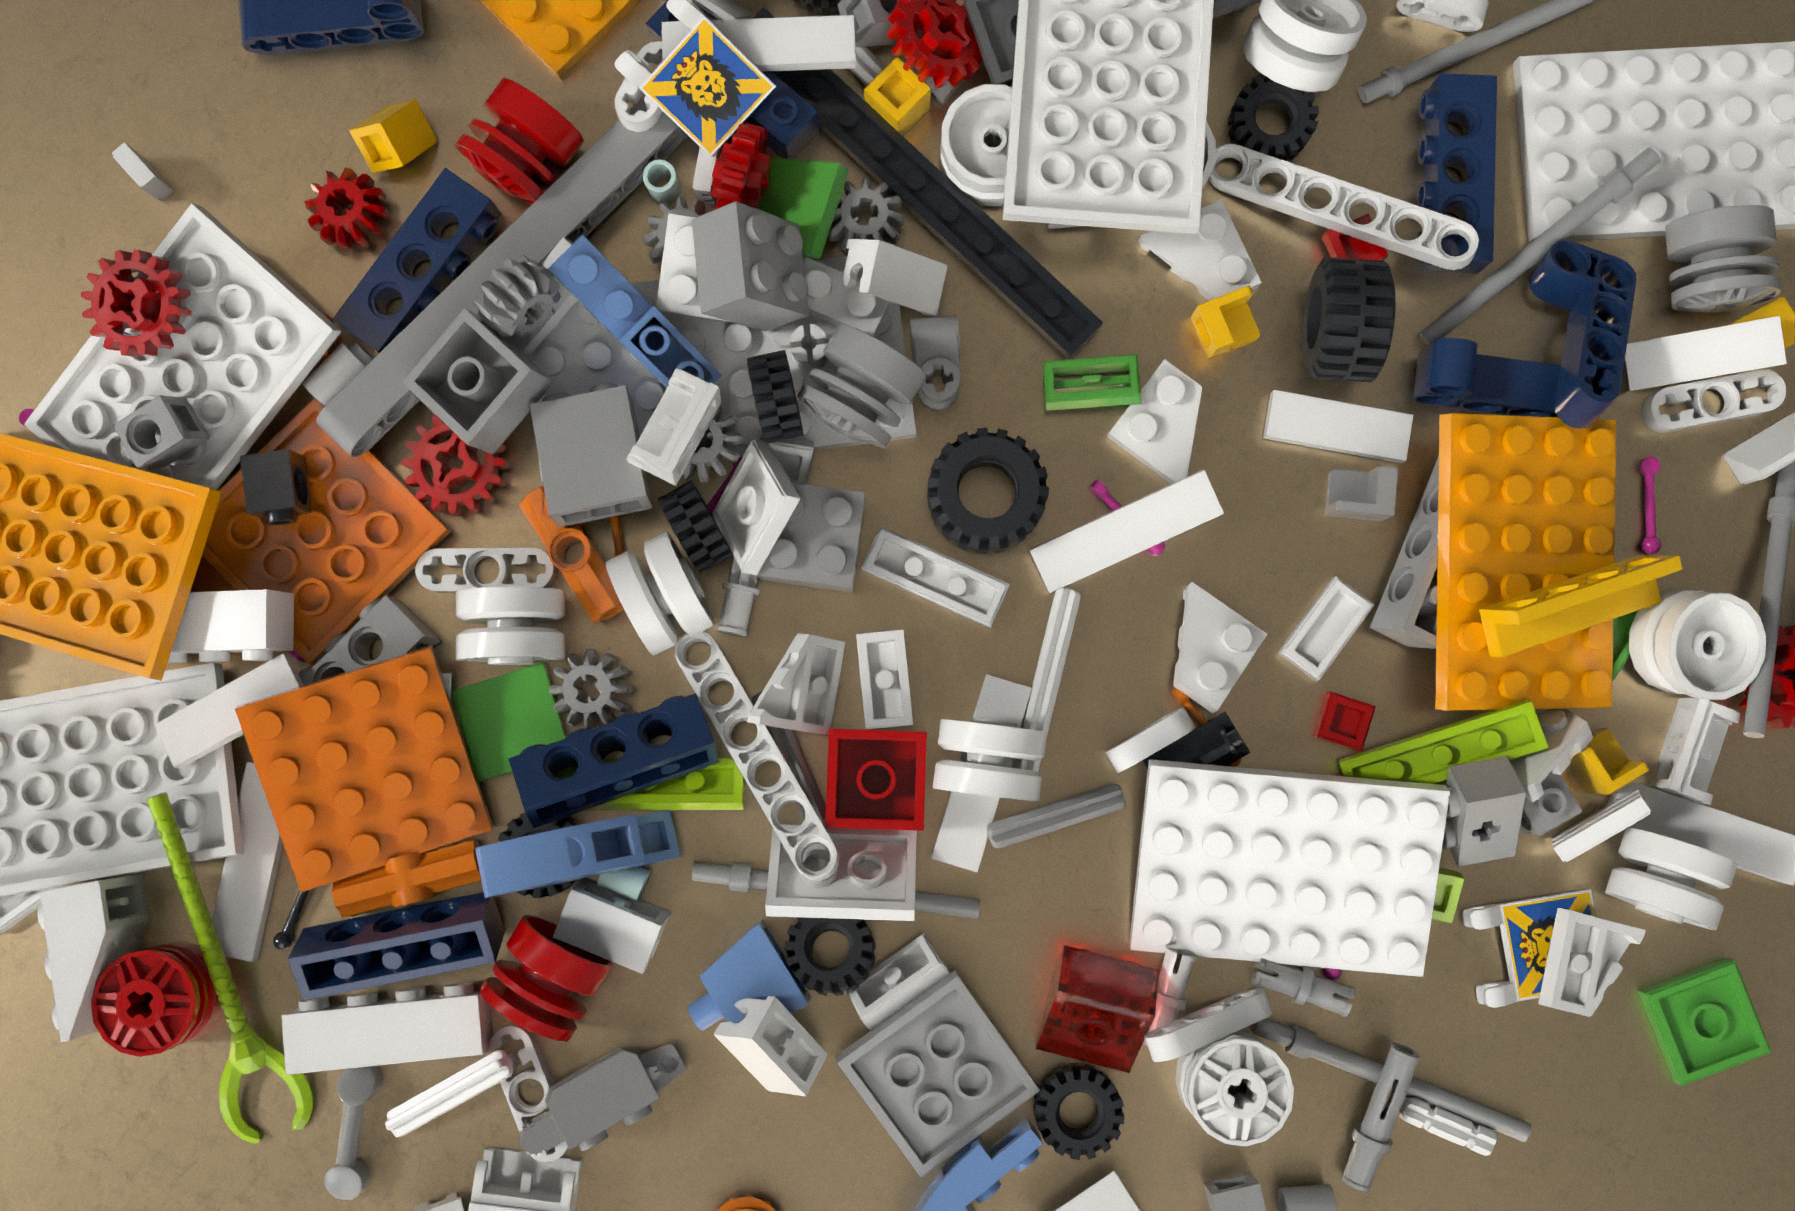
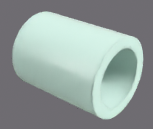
(657, 170)
(626, 882)

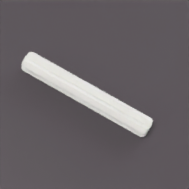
(1050, 666)

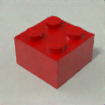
(876, 779)

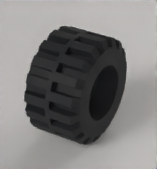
(1348, 319)
(994, 451)

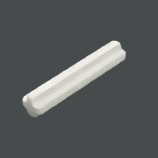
(449, 1093)

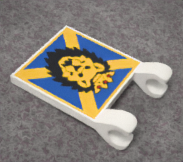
(703, 82)
(1526, 939)

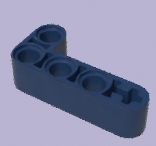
(323, 24)
(1600, 302)
(1459, 378)

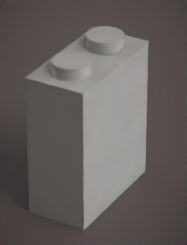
(585, 452)

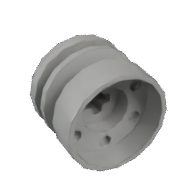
(1722, 258)
(864, 382)

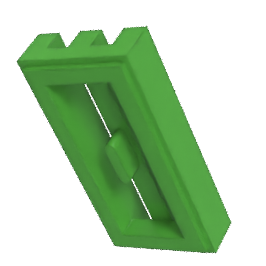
(1092, 389)

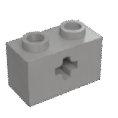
(1483, 811)

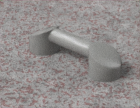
(349, 1174)

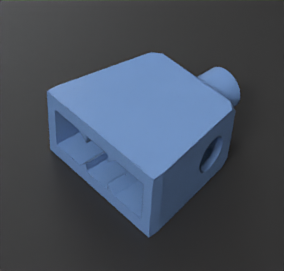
(748, 969)

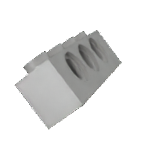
(1410, 598)
(383, 619)

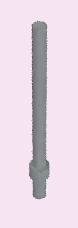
(1610, 189)
(1782, 516)
(742, 877)
(1303, 1044)

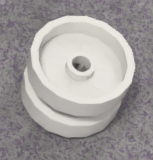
(1304, 41)
(977, 143)
(654, 596)
(510, 625)
(1698, 643)
(990, 759)
(1670, 878)

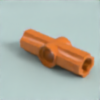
(586, 577)
(407, 879)

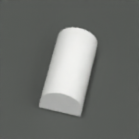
(898, 981)

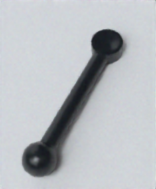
(284, 939)

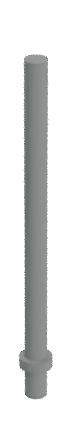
(1393, 79)

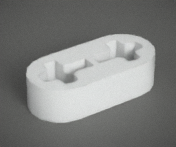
(1451, 14)
(631, 93)
(1150, 739)

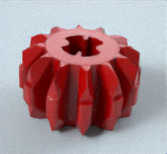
(338, 195)

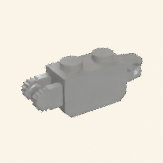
(599, 1096)

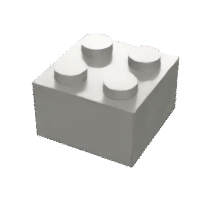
(750, 267)
(477, 382)
(819, 541)

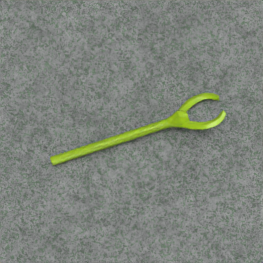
(247, 1049)

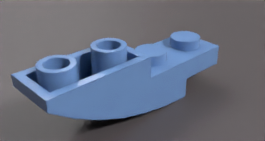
(628, 314)
(576, 852)
(977, 1169)

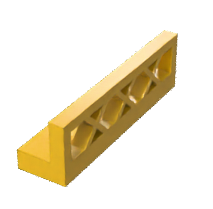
(1575, 603)

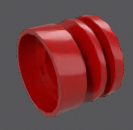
(521, 140)
(540, 989)
(181, 1006)

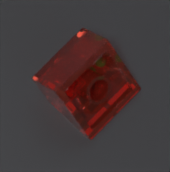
(1098, 1009)

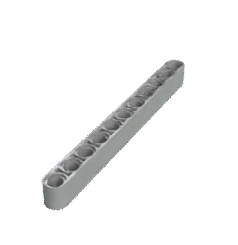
(566, 209)

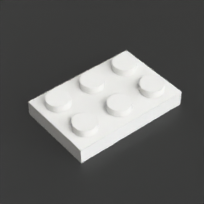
(870, 883)

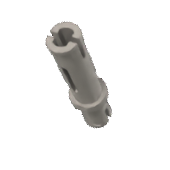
(1374, 1133)

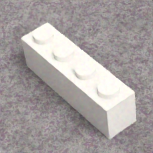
(235, 623)
(386, 1030)

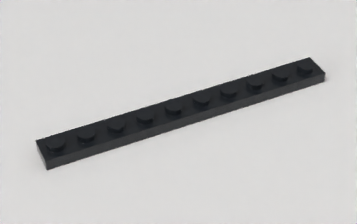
(944, 209)

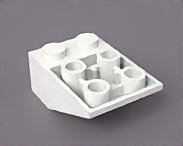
(84, 933)

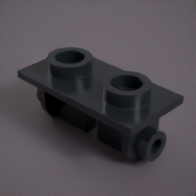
(1210, 744)

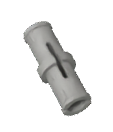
(1304, 986)

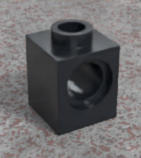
(276, 486)

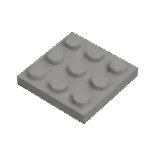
(937, 1074)

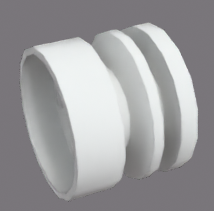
(1245, 1118)

